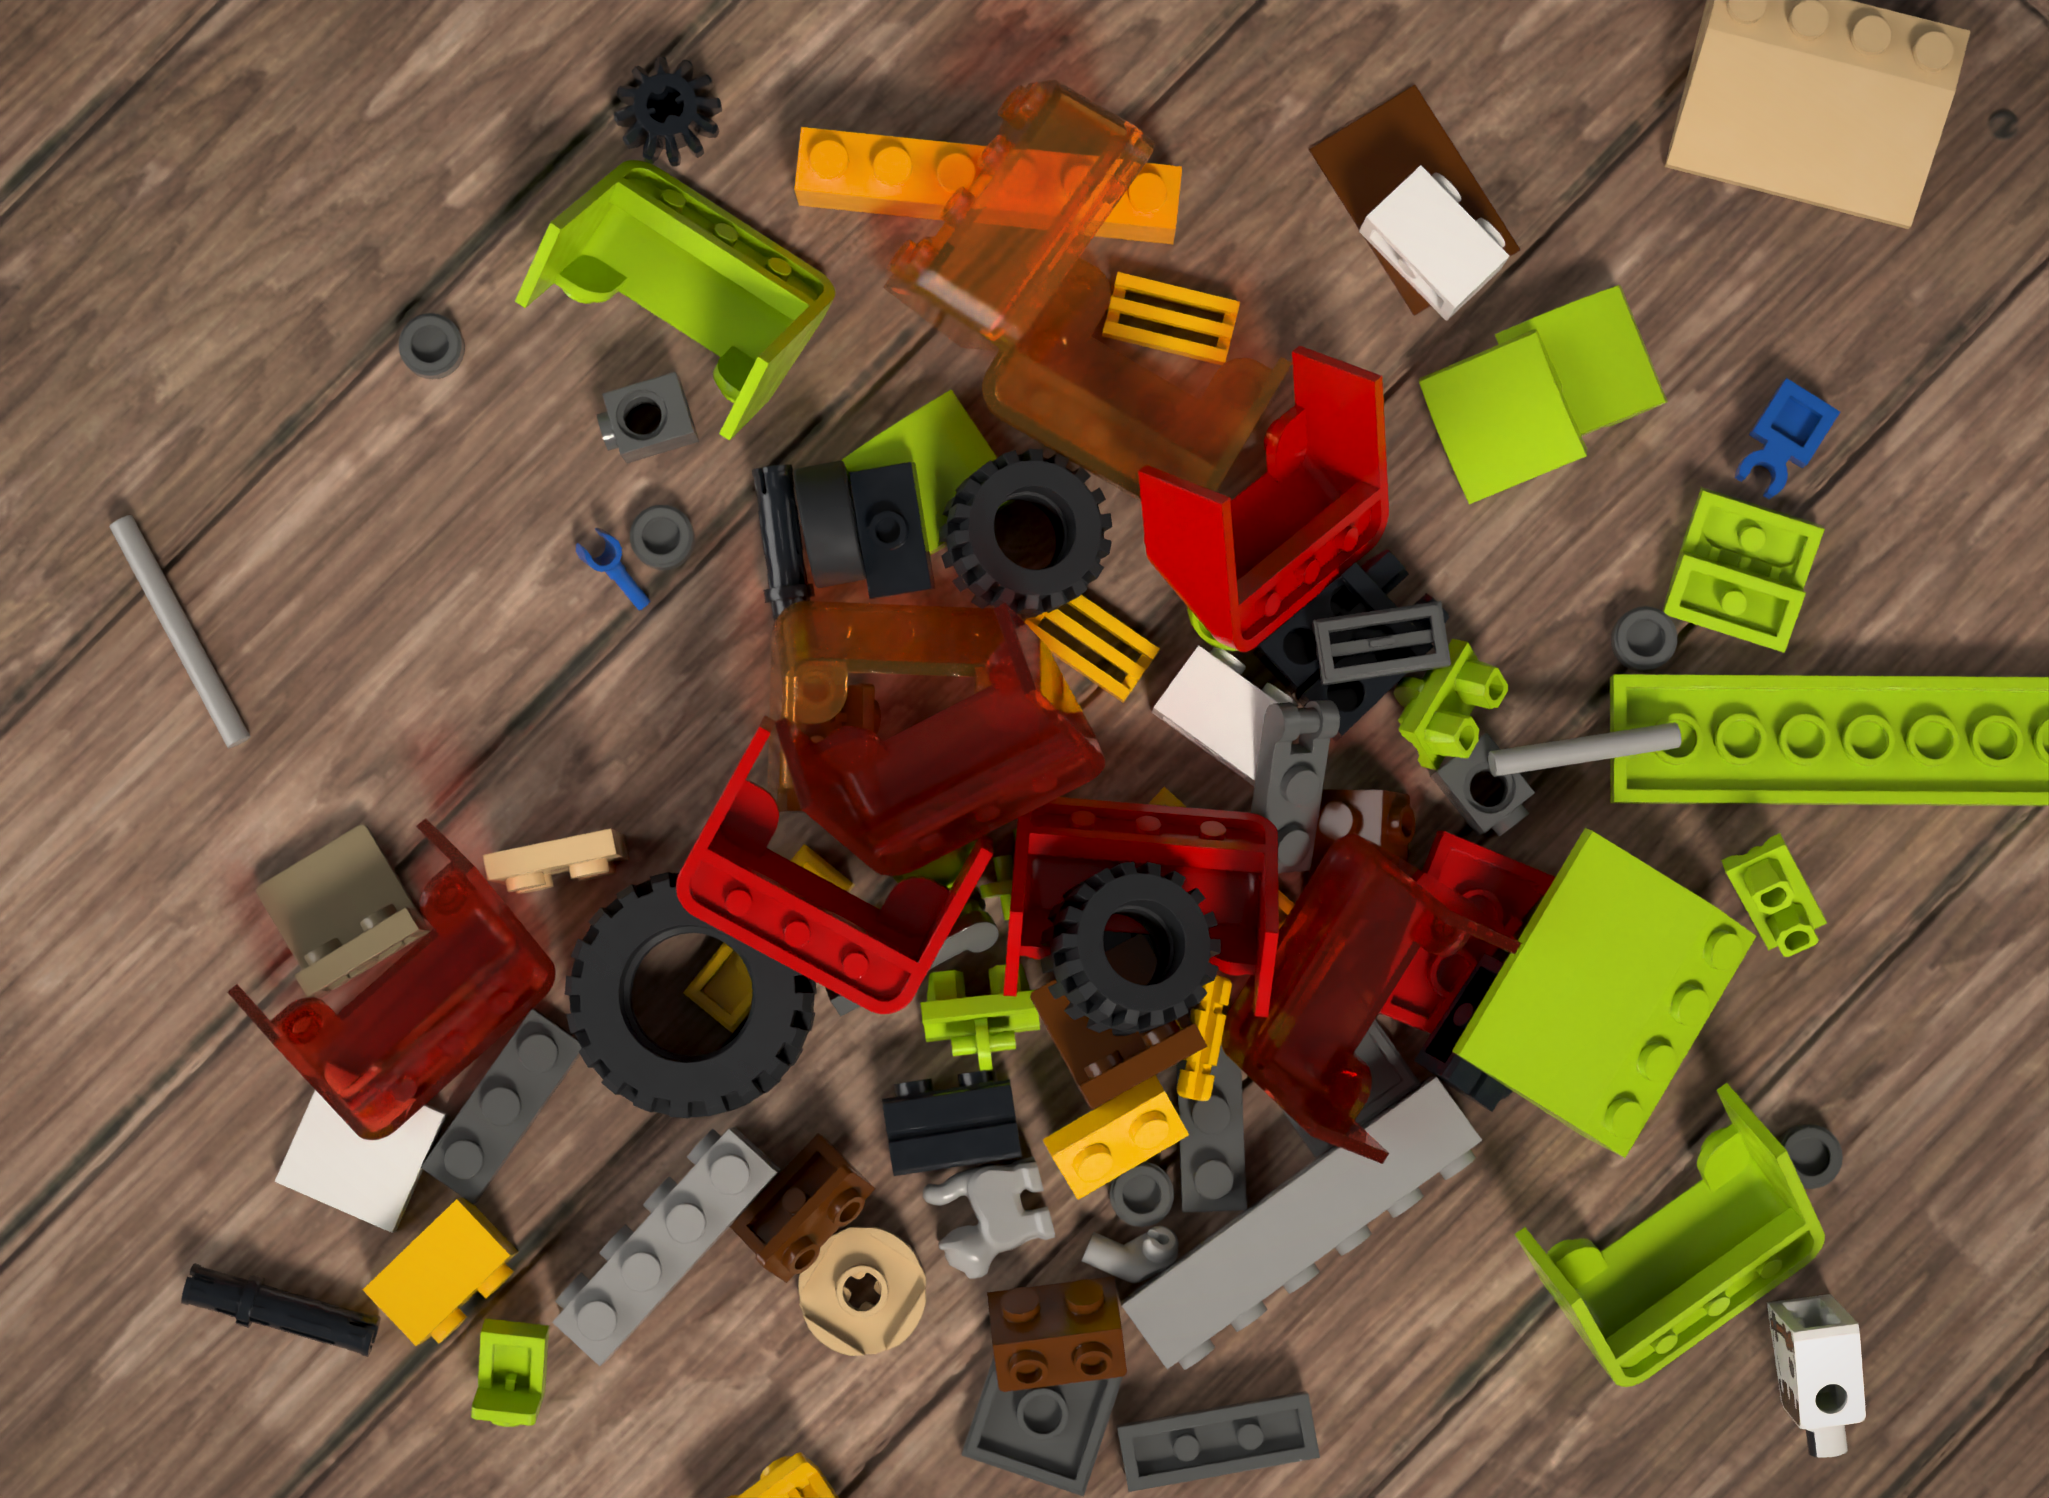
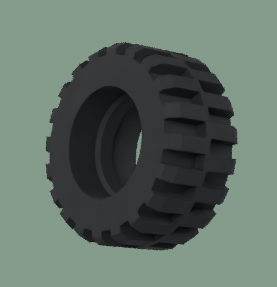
(634, 1063)

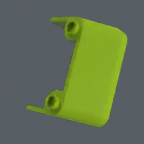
(691, 269)
(1691, 1259)

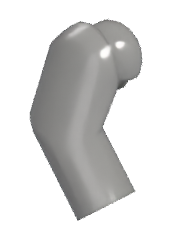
(1136, 1259)

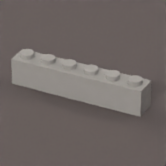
(1299, 1224)

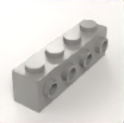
(666, 1246)

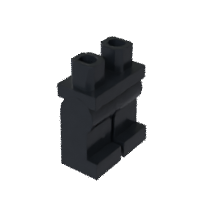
(1292, 648)

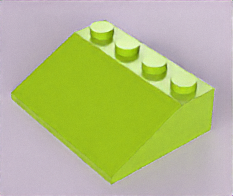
(1604, 993)

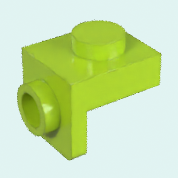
(511, 1372)

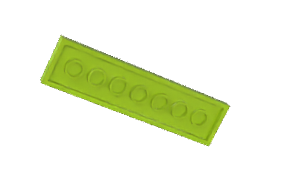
(1835, 740)

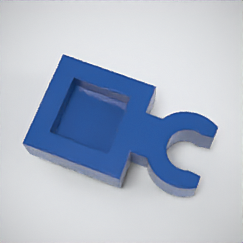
(1790, 430)

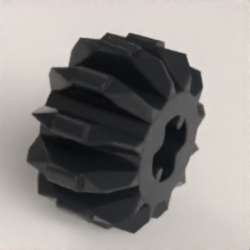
(660, 92)

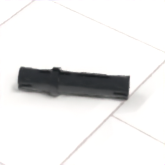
(781, 538)
(296, 1314)

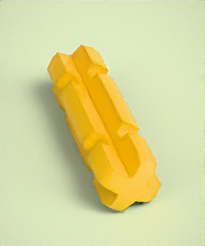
(1196, 1080)

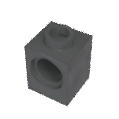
(673, 431)
(1455, 781)

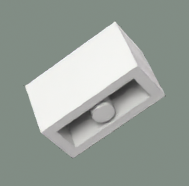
(1435, 241)
(1219, 709)

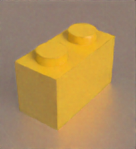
(441, 1272)

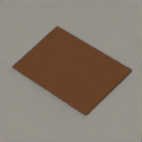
(1382, 151)

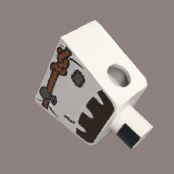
(1818, 1369)

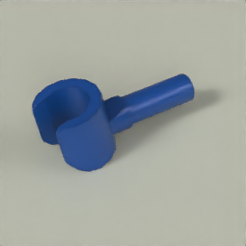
(610, 564)

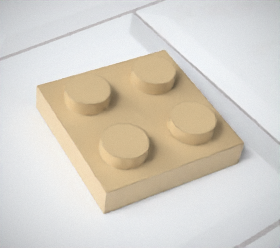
(532, 866)

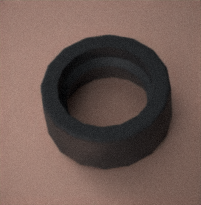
(829, 524)

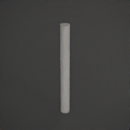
(179, 631)

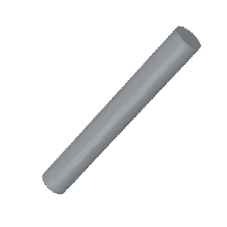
(1584, 749)

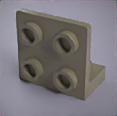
(341, 911)

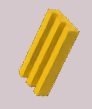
(1177, 295)
(1112, 625)

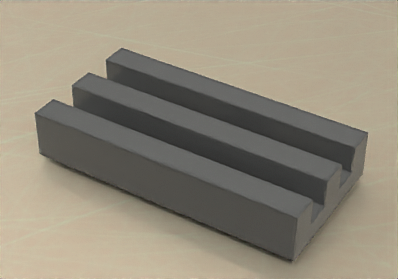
(1327, 651)

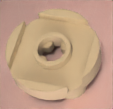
(871, 1327)

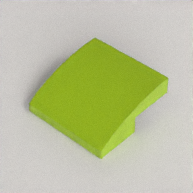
(1597, 359)
(1502, 416)
(945, 452)
(1742, 569)

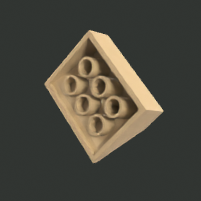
(1818, 102)

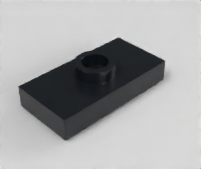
(892, 530)

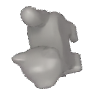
(996, 1201)

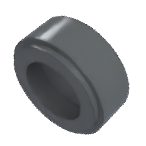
(431, 346)
(662, 537)
(1644, 639)
(1813, 1153)
(1142, 1195)

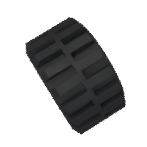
(1061, 497)
(1178, 936)

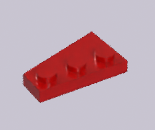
(1493, 884)

